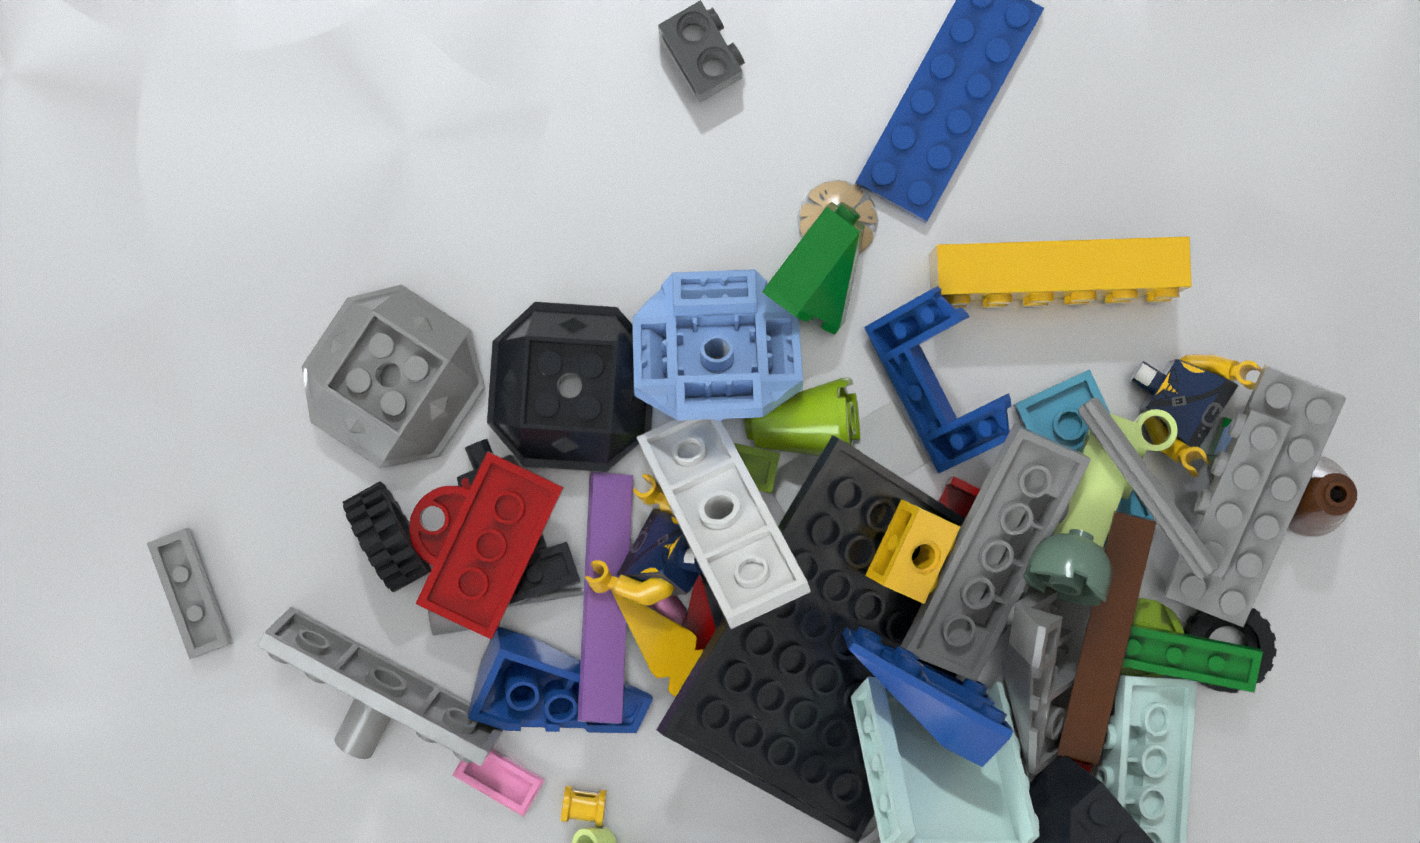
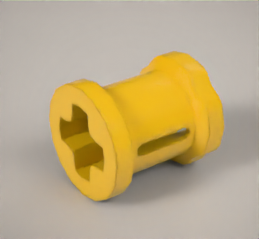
(583, 806)

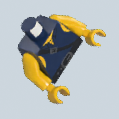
(1194, 395)
(658, 561)

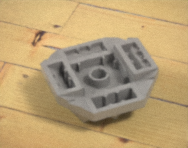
(435, 386)

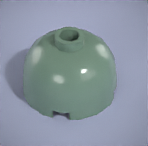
(1072, 567)

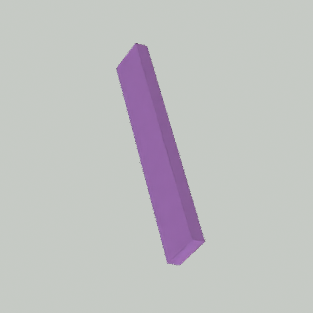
(602, 621)

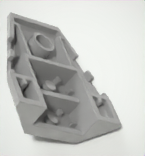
(1042, 669)

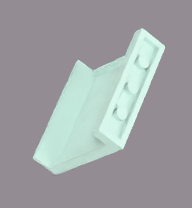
(931, 792)

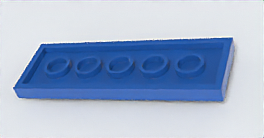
(947, 102)

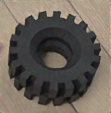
(385, 536)

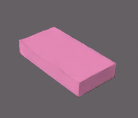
(502, 781)

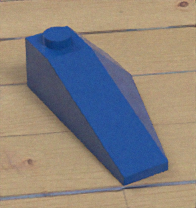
(538, 686)

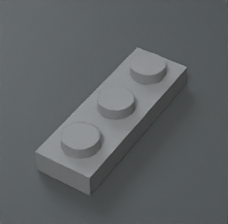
(189, 593)

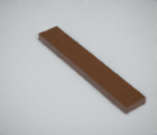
(1106, 640)

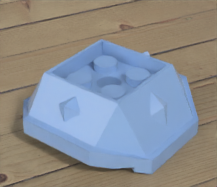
(707, 318)

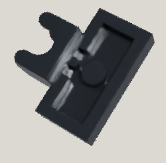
(546, 572)

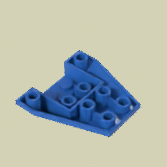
(950, 709)

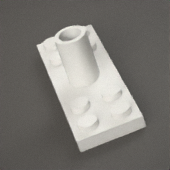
(723, 518)

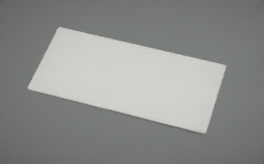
(883, 437)

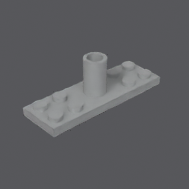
(379, 691)

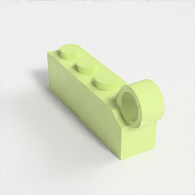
(1103, 483)

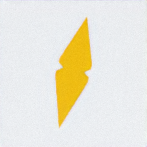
(663, 643)

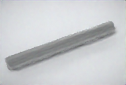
(1148, 488)

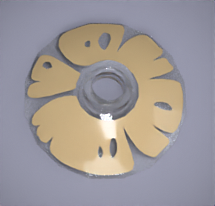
(837, 192)

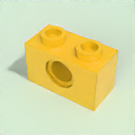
(893, 560)

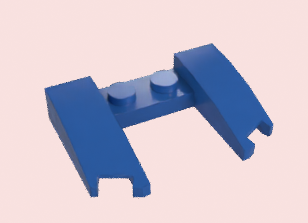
(898, 343)

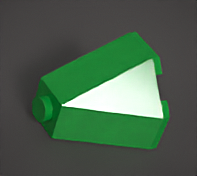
(821, 269)

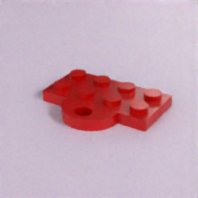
(483, 542)

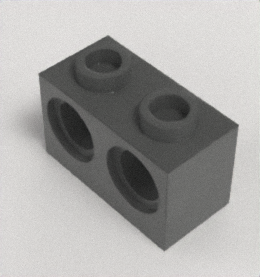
(693, 54)

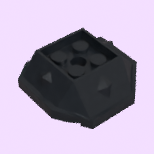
(525, 397)

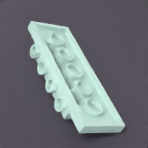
(1151, 753)

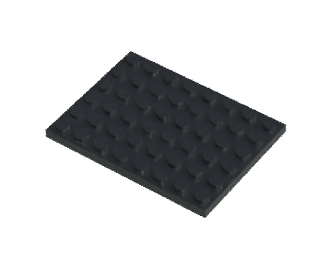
(780, 687)

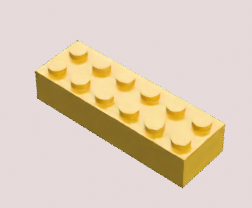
(1062, 270)

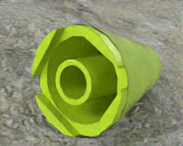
(809, 420)

